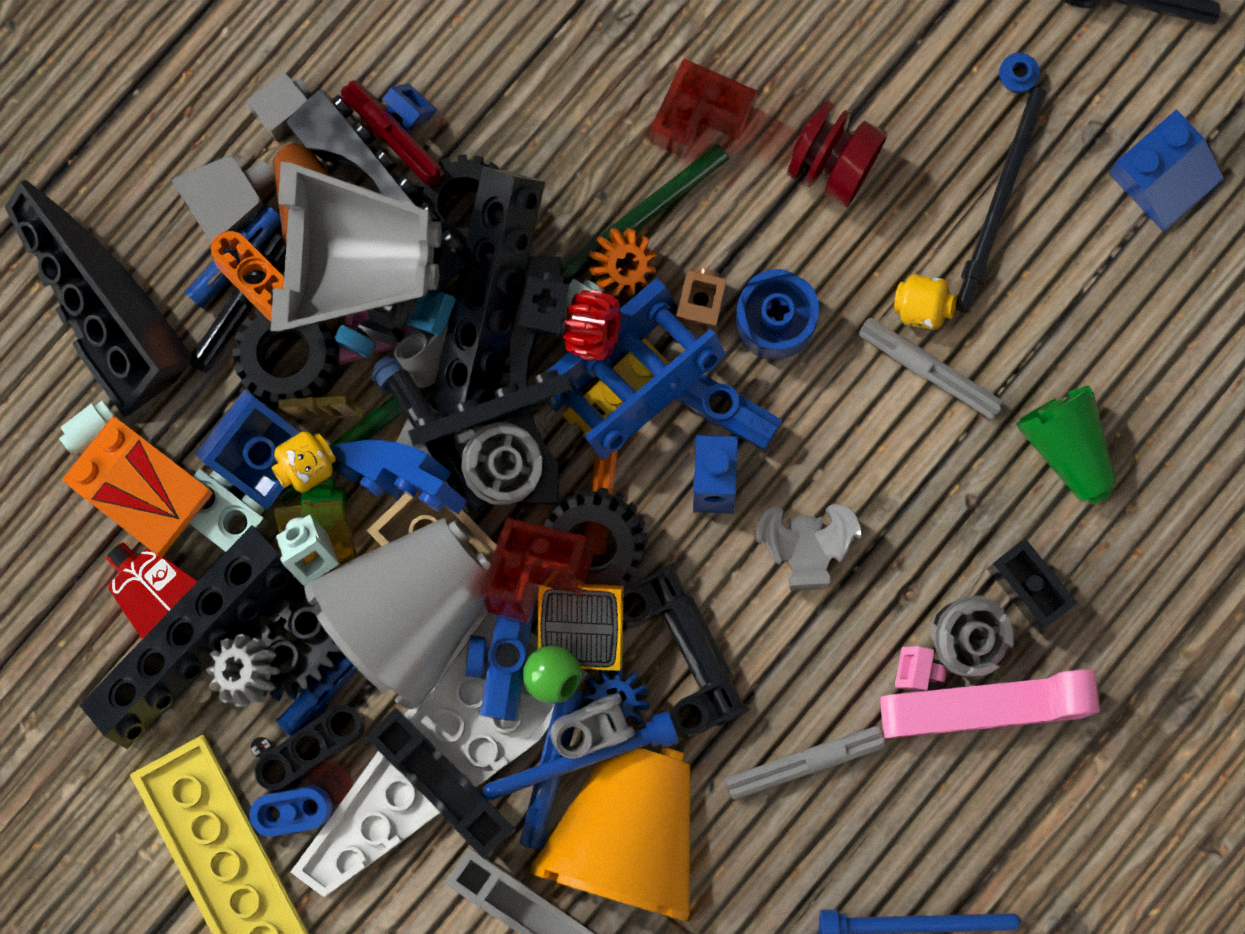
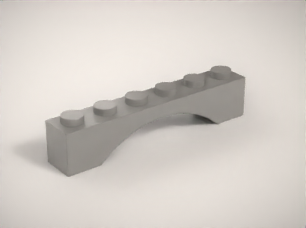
(508, 898)

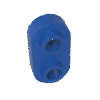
(293, 811)

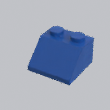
(1168, 170)
(245, 447)

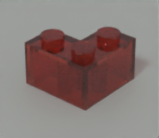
(696, 99)
(533, 558)

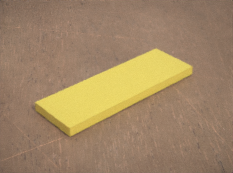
(215, 843)

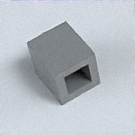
(277, 103)

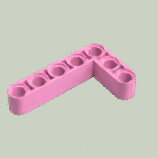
(1053, 699)

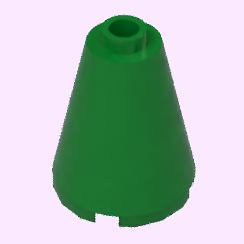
(1073, 443)

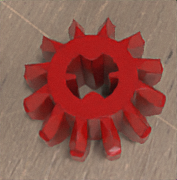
(592, 325)

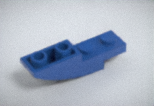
(395, 470)

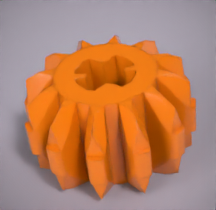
(622, 247)

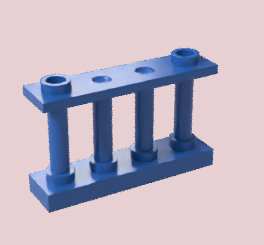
(639, 316)

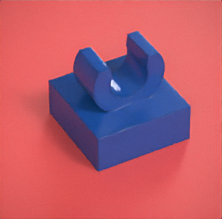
(409, 105)

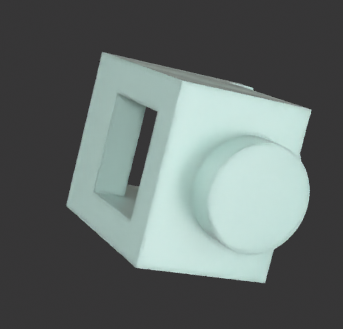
(300, 540)

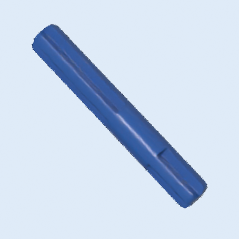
(545, 793)

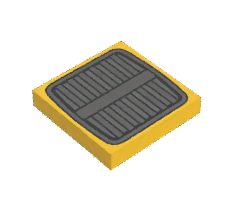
(584, 624)

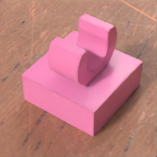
(917, 669)

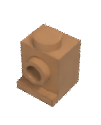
(704, 283)

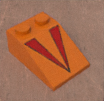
(137, 486)

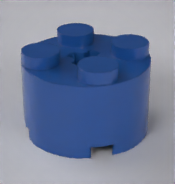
(789, 295)

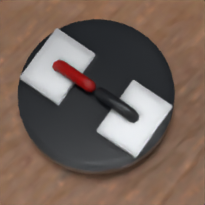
(260, 746)

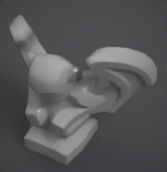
(807, 545)

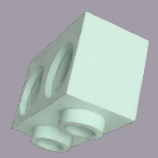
(215, 520)

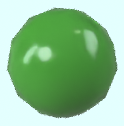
(552, 674)

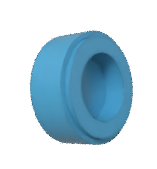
(354, 341)

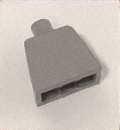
(223, 195)

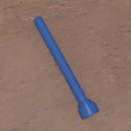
(656, 732)
(833, 923)

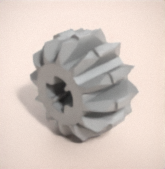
(242, 670)

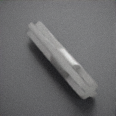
(931, 368)
(805, 762)

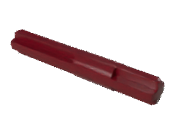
(392, 133)

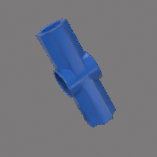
(744, 417)
(505, 684)

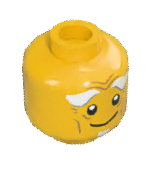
(924, 302)
(303, 461)

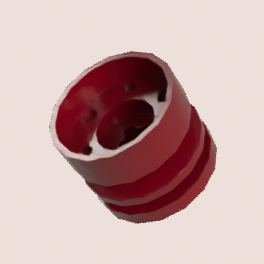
(836, 153)

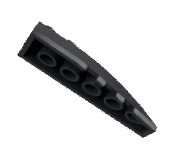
(113, 318)

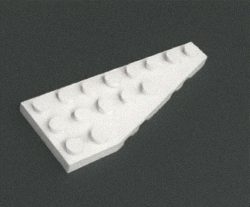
(386, 806)

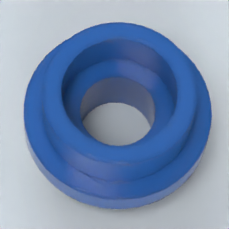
(1011, 81)

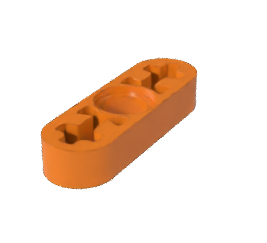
(250, 260)

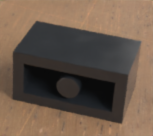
(1032, 585)

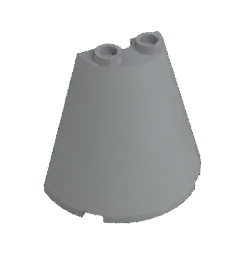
(349, 250)
(404, 607)

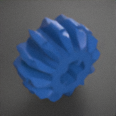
(629, 705)

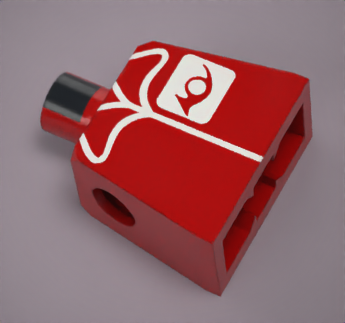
(146, 586)

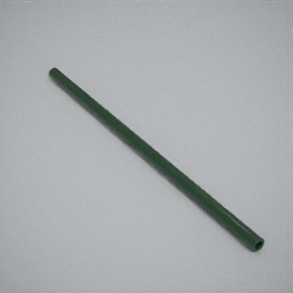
(571, 270)

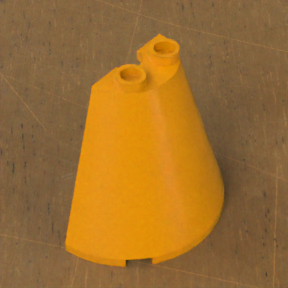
(627, 834)

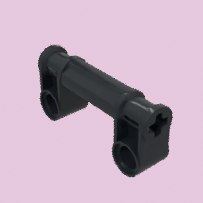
(666, 596)

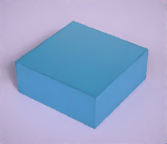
(432, 313)

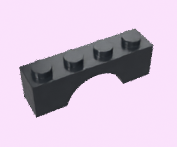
(441, 783)

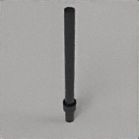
(975, 270)

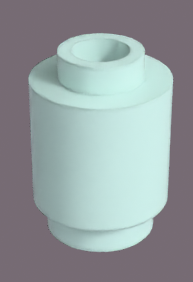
(84, 427)

